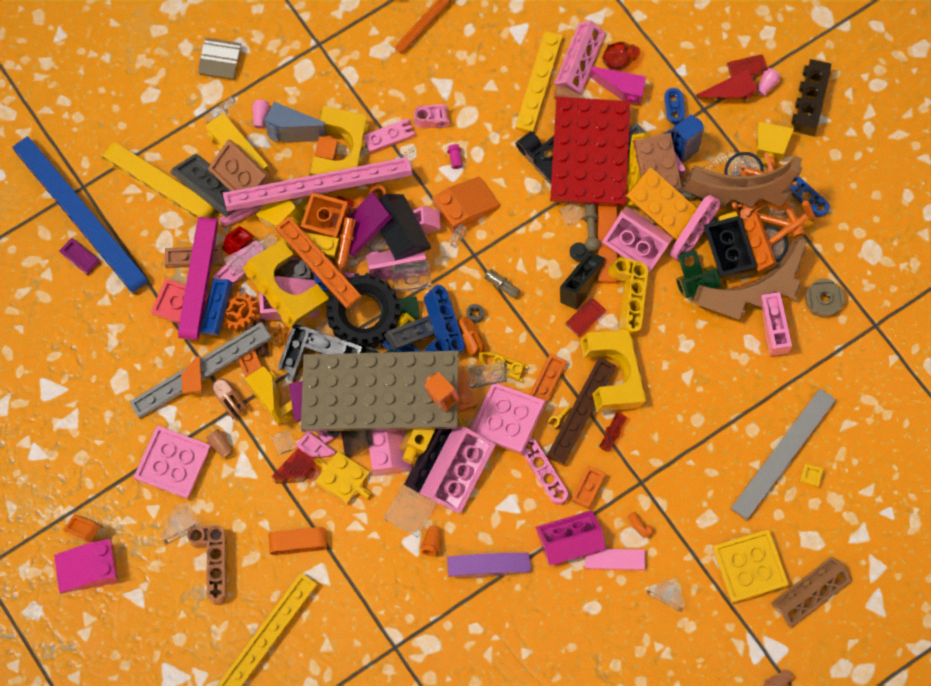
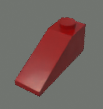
(732, 88)

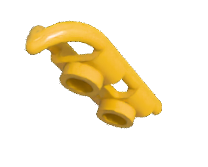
(515, 369)

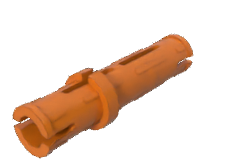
(346, 238)

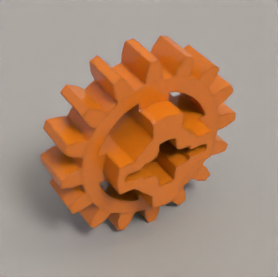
(240, 312)

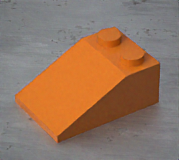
(464, 203)

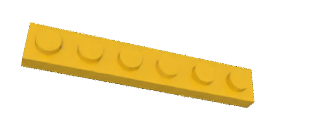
(538, 82)

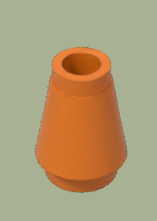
(431, 542)

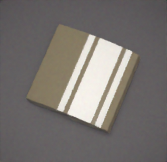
(219, 58)

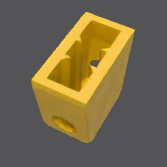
(773, 140)
(276, 212)
(415, 443)

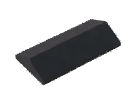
(403, 231)

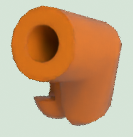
(638, 526)

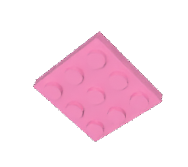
(508, 417)
(172, 462)

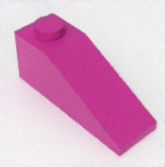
(621, 84)

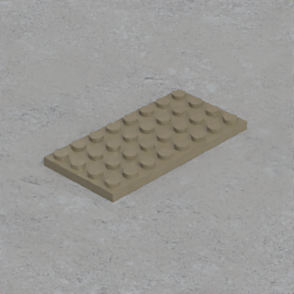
(376, 391)

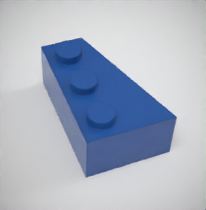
(686, 137)

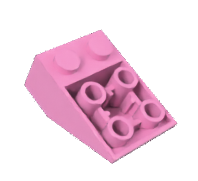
(289, 285)

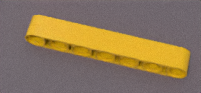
(156, 181)

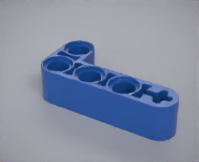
(443, 321)

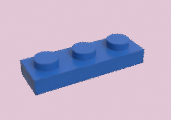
(216, 307)

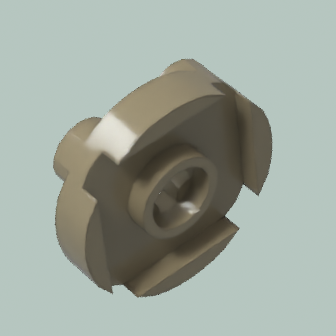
(821, 308)

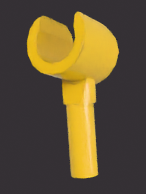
(558, 417)

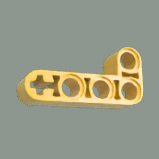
(629, 298)

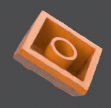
(324, 215)

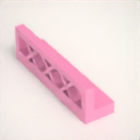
(577, 53)

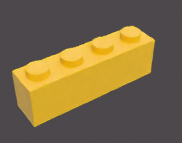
(222, 129)

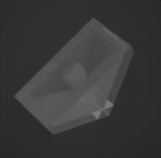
(667, 593)

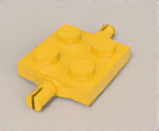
(342, 477)

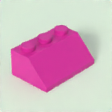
(571, 538)

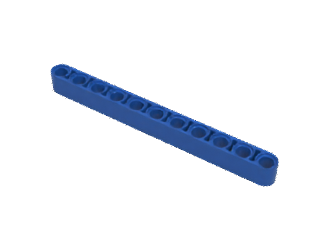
(80, 215)

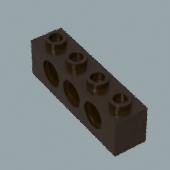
(809, 123)

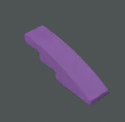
(488, 564)

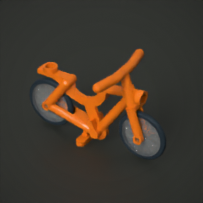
(749, 164)

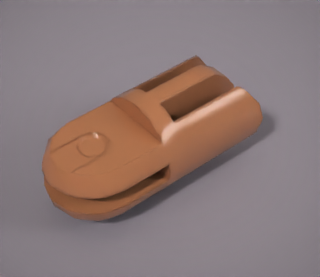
(226, 393)

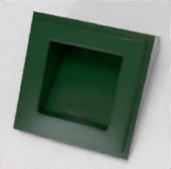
(410, 306)

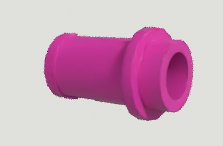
(455, 156)

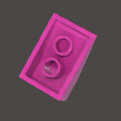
(86, 566)

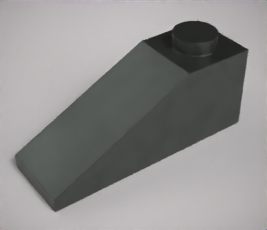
(580, 281)

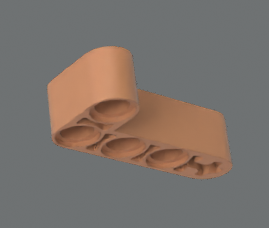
(213, 565)

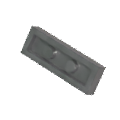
(410, 333)

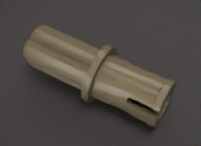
(502, 283)

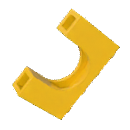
(351, 127)
(289, 306)
(619, 347)

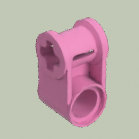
(432, 116)

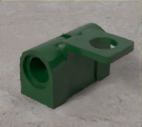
(696, 276)

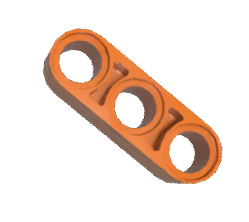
(297, 541)

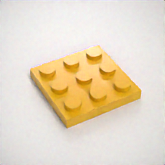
(750, 566)

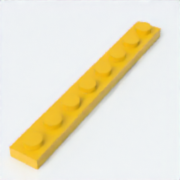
(269, 632)

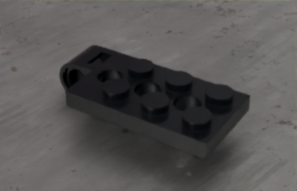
(531, 149)

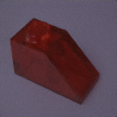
(295, 469)

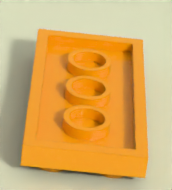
(662, 203)

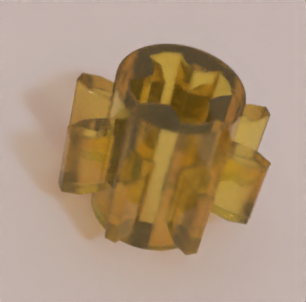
(278, 330)

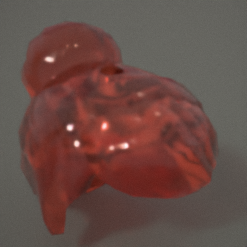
(618, 50)

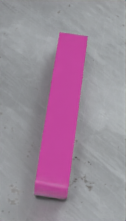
(198, 278)

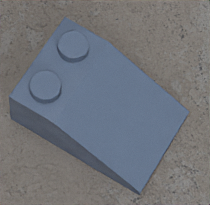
(292, 126)

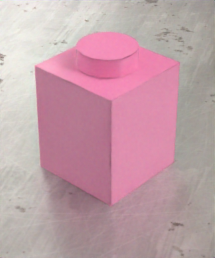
(428, 219)

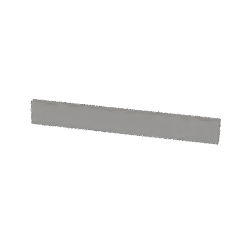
(210, 365)
(783, 454)

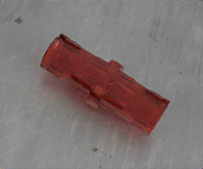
(612, 432)

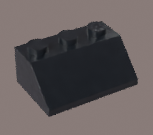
(730, 248)

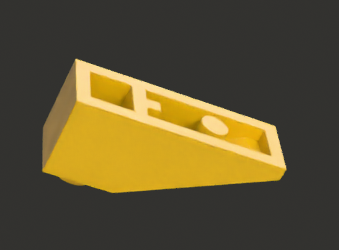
(265, 390)

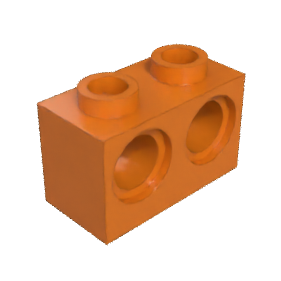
(441, 391)

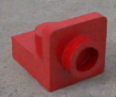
(237, 240)

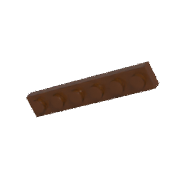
(580, 412)

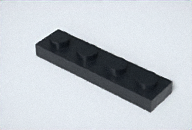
(427, 460)

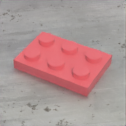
(170, 301)

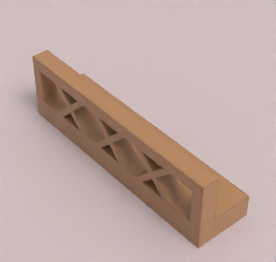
(795, 596)

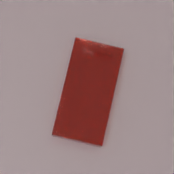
(755, 65)
(585, 317)

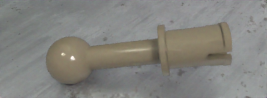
(591, 243)

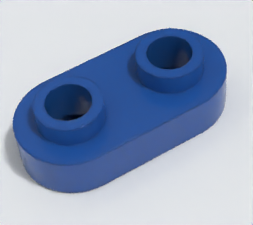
(674, 107)

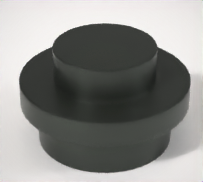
(578, 251)

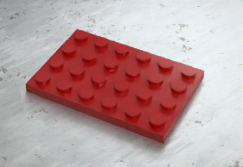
(590, 151)

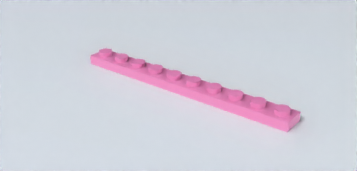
(317, 184)

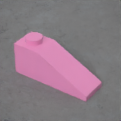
(775, 324)

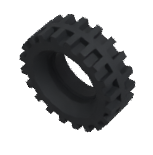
(389, 316)

